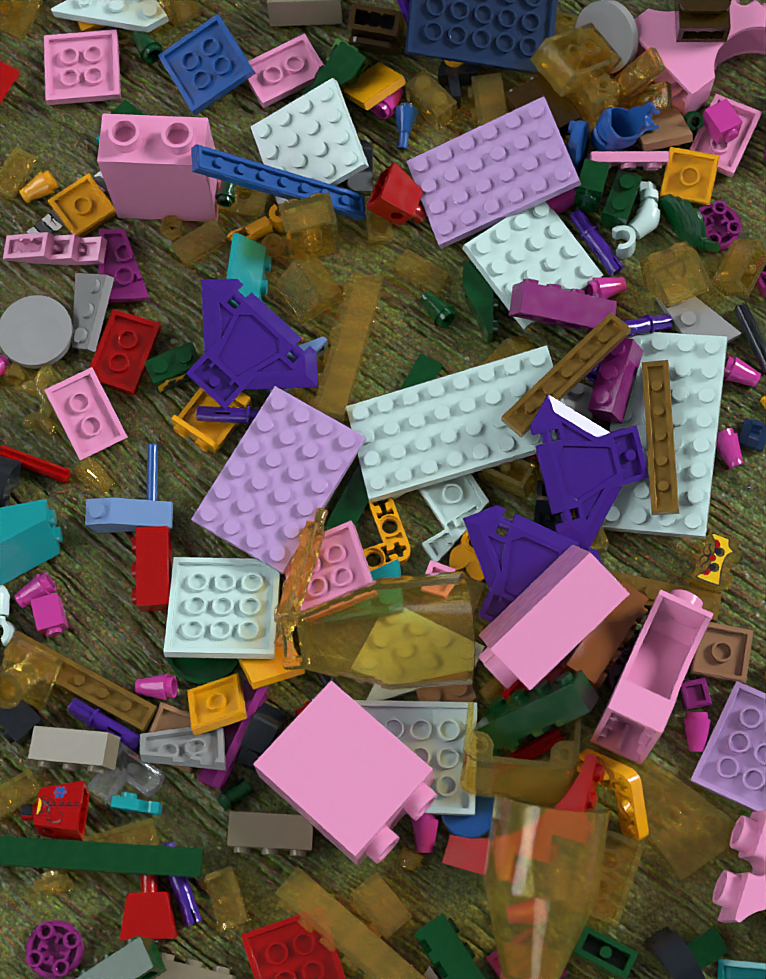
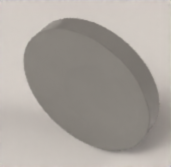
(616, 27)
(36, 331)

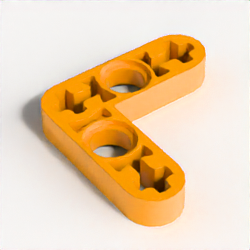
(391, 540)
(628, 791)

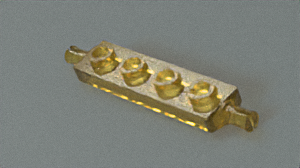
(301, 568)

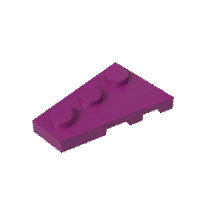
(122, 265)

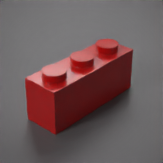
(152, 568)

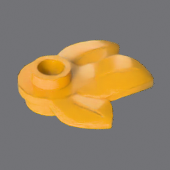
(465, 557)

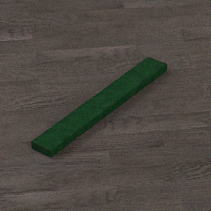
(355, 496)
(101, 857)

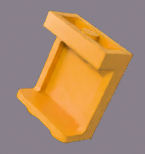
(206, 434)

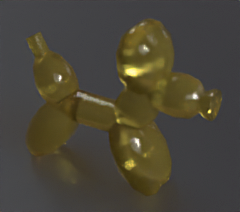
(38, 386)

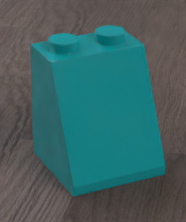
(27, 538)

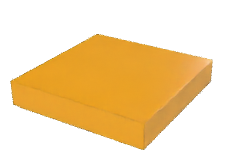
(374, 86)
(690, 175)
(82, 206)
(267, 671)
(216, 704)

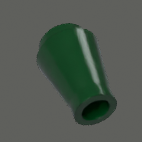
(147, 47)
(438, 310)

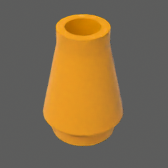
(40, 186)

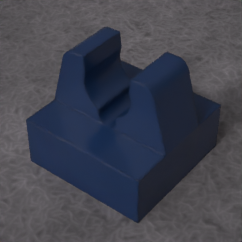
(753, 435)

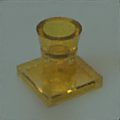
(26, 675)

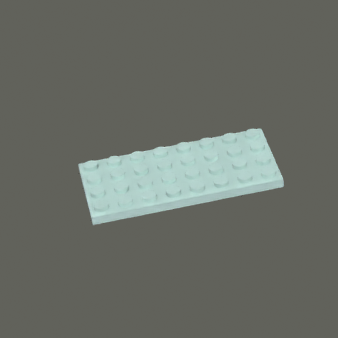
(696, 393)
(446, 426)

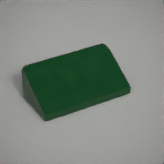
(707, 947)

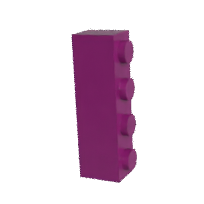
(558, 306)

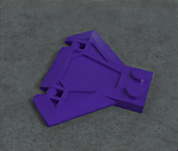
(247, 346)
(584, 467)
(513, 560)

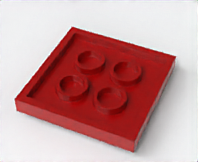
(290, 952)

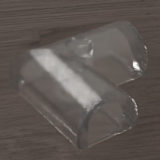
(128, 769)

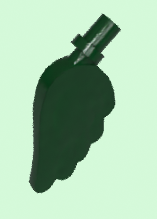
(687, 223)

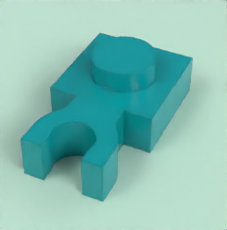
(129, 803)

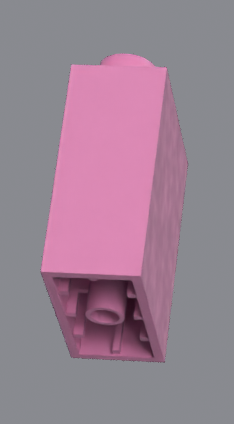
(150, 167)
(550, 618)
(347, 775)

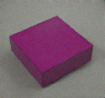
(695, 694)

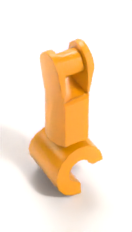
(261, 226)

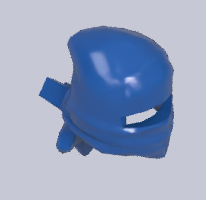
(621, 127)

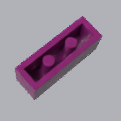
(615, 382)

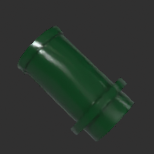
(699, 120)
(225, 196)
(234, 795)

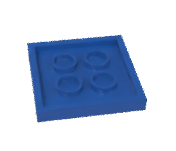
(206, 64)

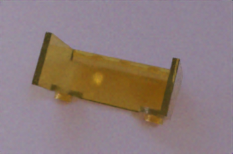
(517, 778)

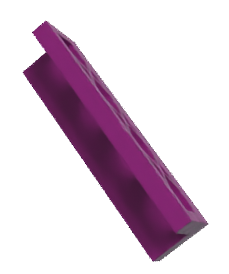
(233, 736)

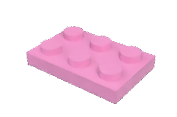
(284, 70)
(729, 152)
(631, 159)
(85, 413)

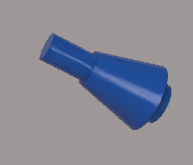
(405, 118)

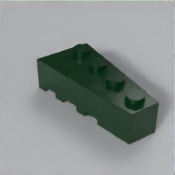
(537, 709)
(447, 952)

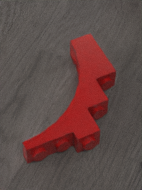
(472, 853)

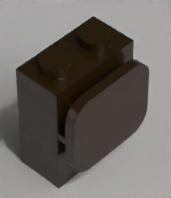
(702, 20)
(376, 29)
(537, 87)

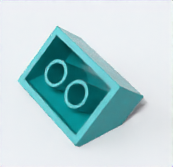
(249, 265)

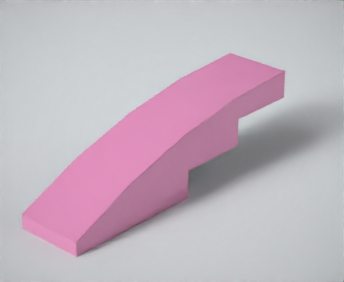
(54, 250)

